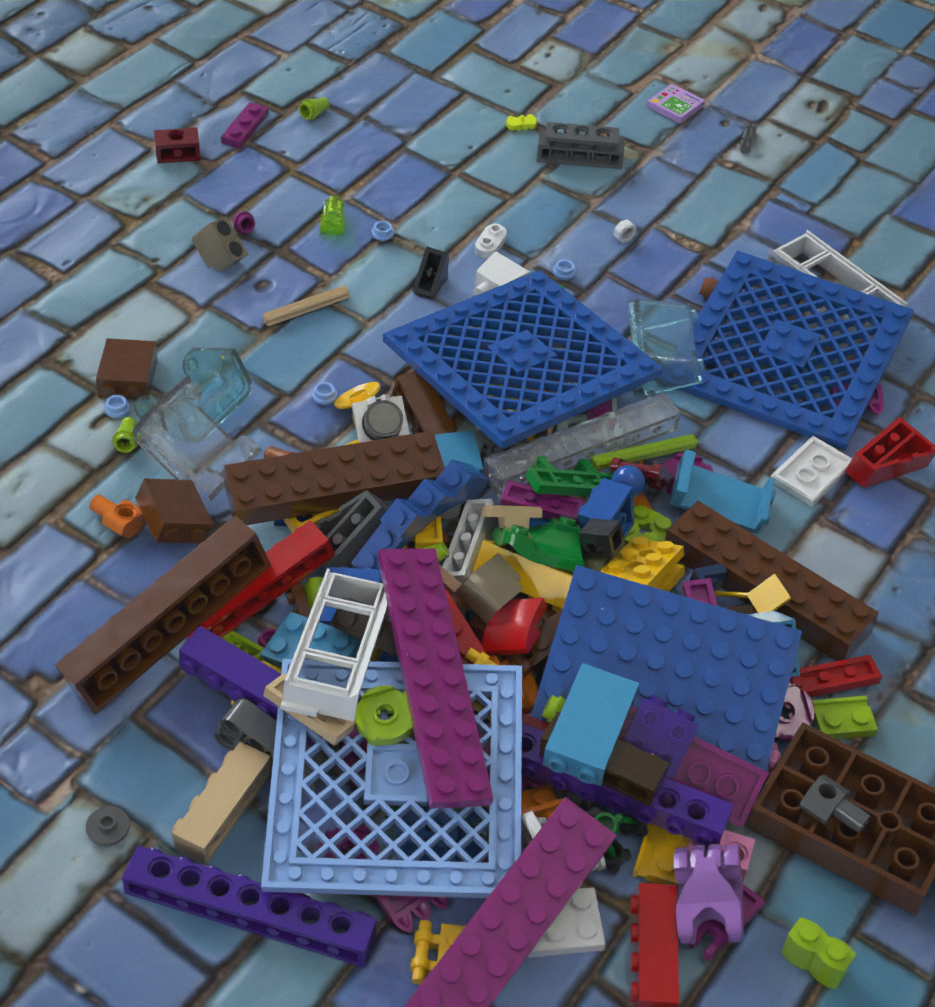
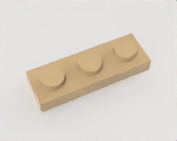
(328, 727)

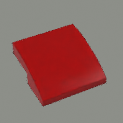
(514, 627)

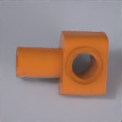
(122, 518)

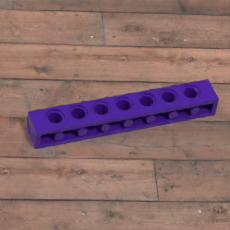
(683, 800)
(260, 919)

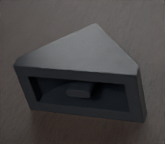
(432, 272)

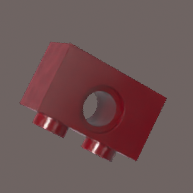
(177, 145)

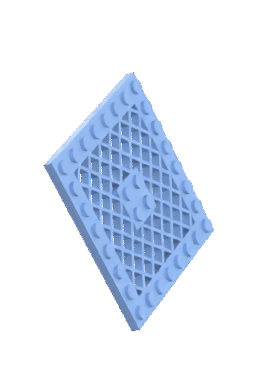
(393, 780)

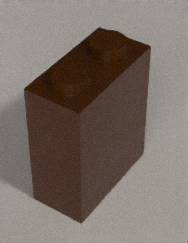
(126, 368)
(173, 511)

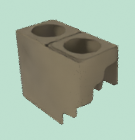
(219, 244)
(490, 587)

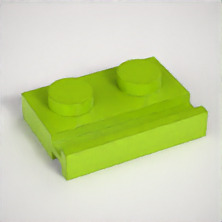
(844, 717)

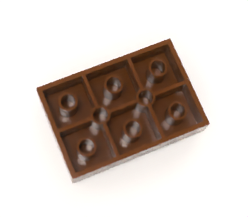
(893, 850)

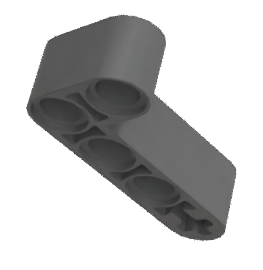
(257, 729)

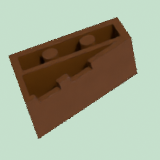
(423, 405)

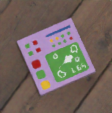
(675, 103)

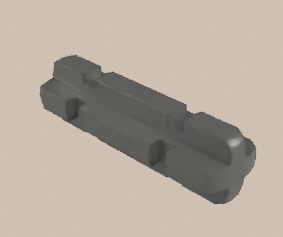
(748, 137)

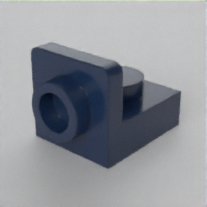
(715, 572)

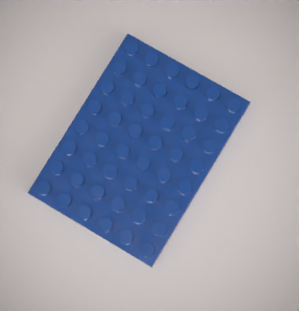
(680, 649)

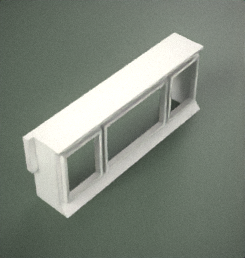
(834, 263)
(314, 697)

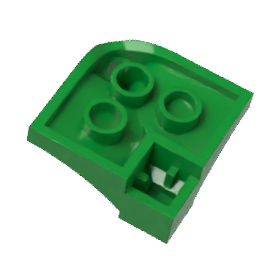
(547, 544)

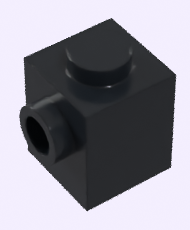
(602, 538)

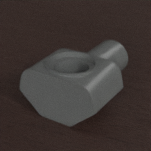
(834, 806)

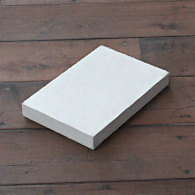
(811, 471)

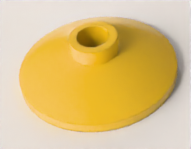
(357, 394)

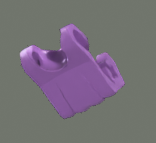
(709, 890)

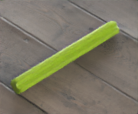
(645, 451)

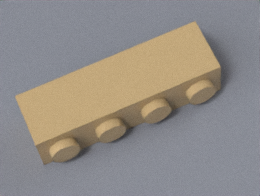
(221, 802)

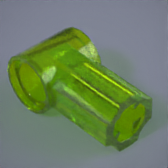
(332, 219)

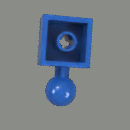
(614, 498)

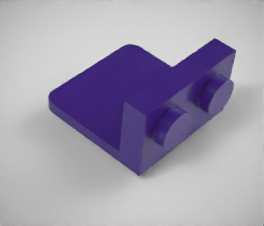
(662, 732)

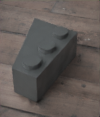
(352, 527)

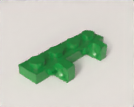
(575, 482)

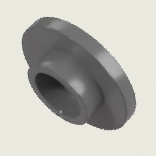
(107, 826)

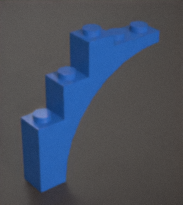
(429, 501)

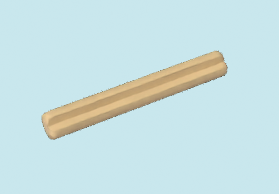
(306, 305)

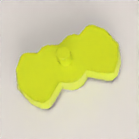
(521, 122)

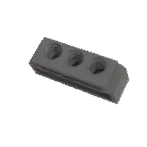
(573, 142)

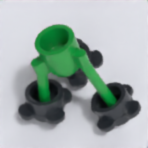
(616, 854)

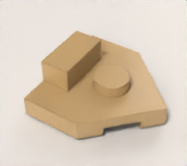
(512, 515)

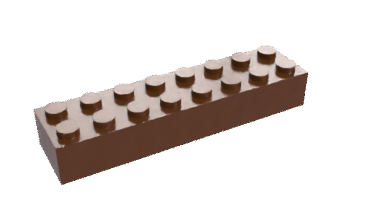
(330, 477)
(822, 611)
(164, 614)

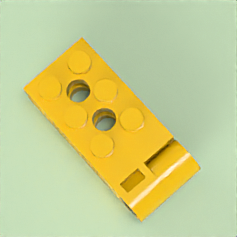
(648, 563)

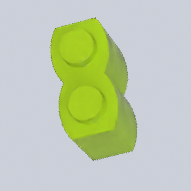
(822, 955)

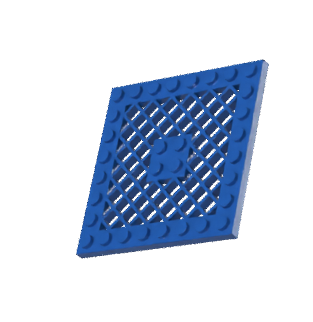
(792, 347)
(520, 356)

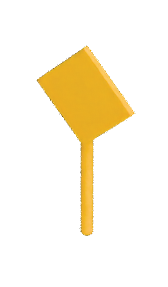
(764, 597)

